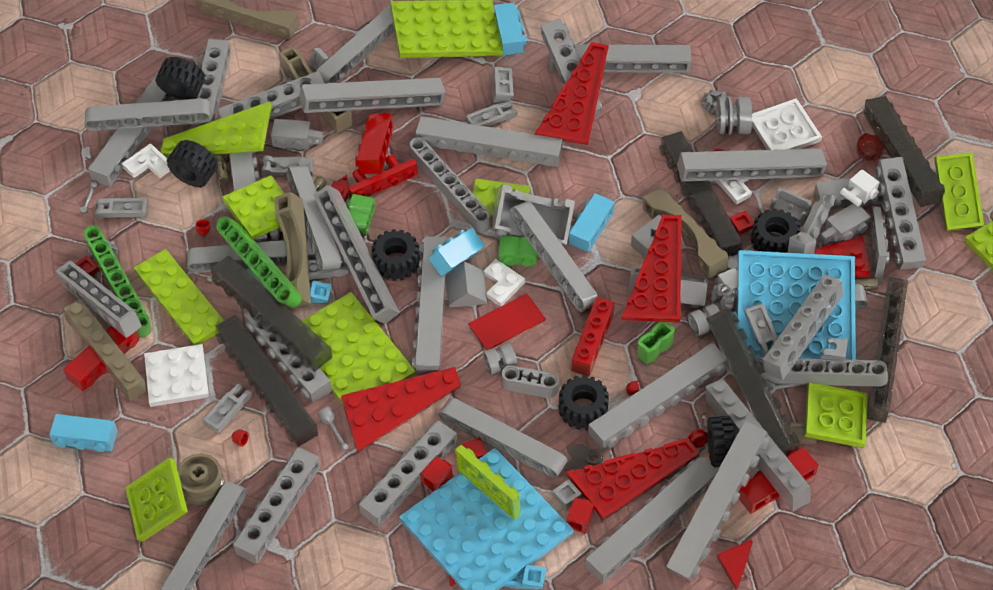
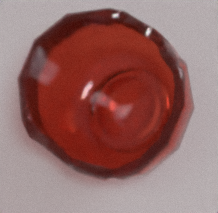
(869, 147)

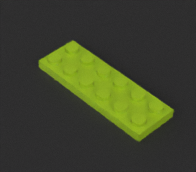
(179, 297)

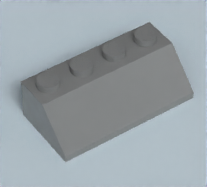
(692, 288)

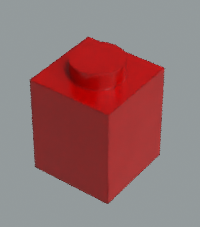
(436, 474)
(580, 514)

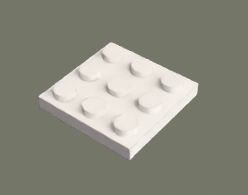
(785, 127)
(176, 375)

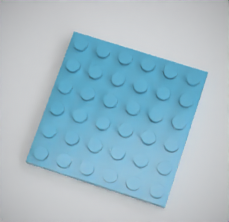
(784, 284)
(478, 539)

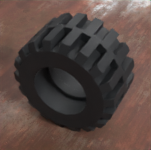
(180, 78)
(192, 163)
(774, 222)
(396, 243)
(582, 389)

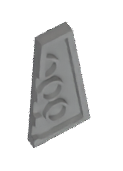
(879, 243)

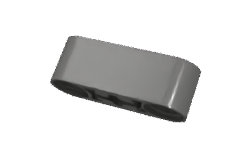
(528, 380)

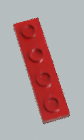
(388, 178)

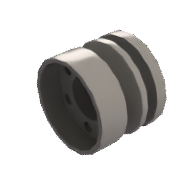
(734, 115)

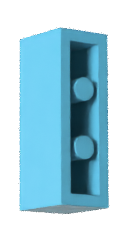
(510, 28)
(591, 222)
(456, 251)
(83, 433)

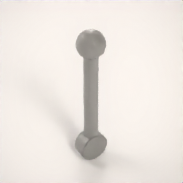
(83, 209)

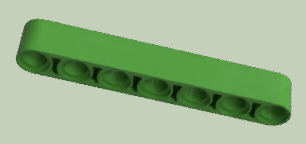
(259, 262)
(115, 273)

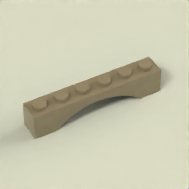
(277, 22)
(296, 67)
(290, 215)
(710, 257)
(119, 367)

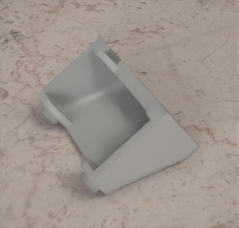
(554, 212)

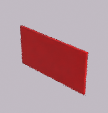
(507, 321)

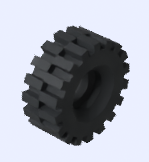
(720, 438)

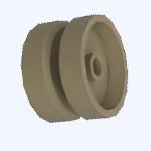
(200, 479)

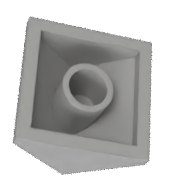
(466, 286)

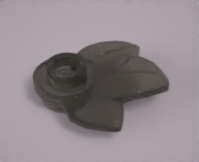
(580, 457)

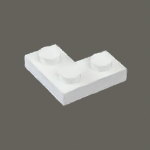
(147, 158)
(735, 189)
(506, 281)

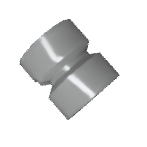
(698, 322)
(498, 359)

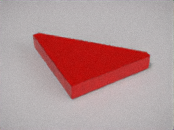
(734, 561)

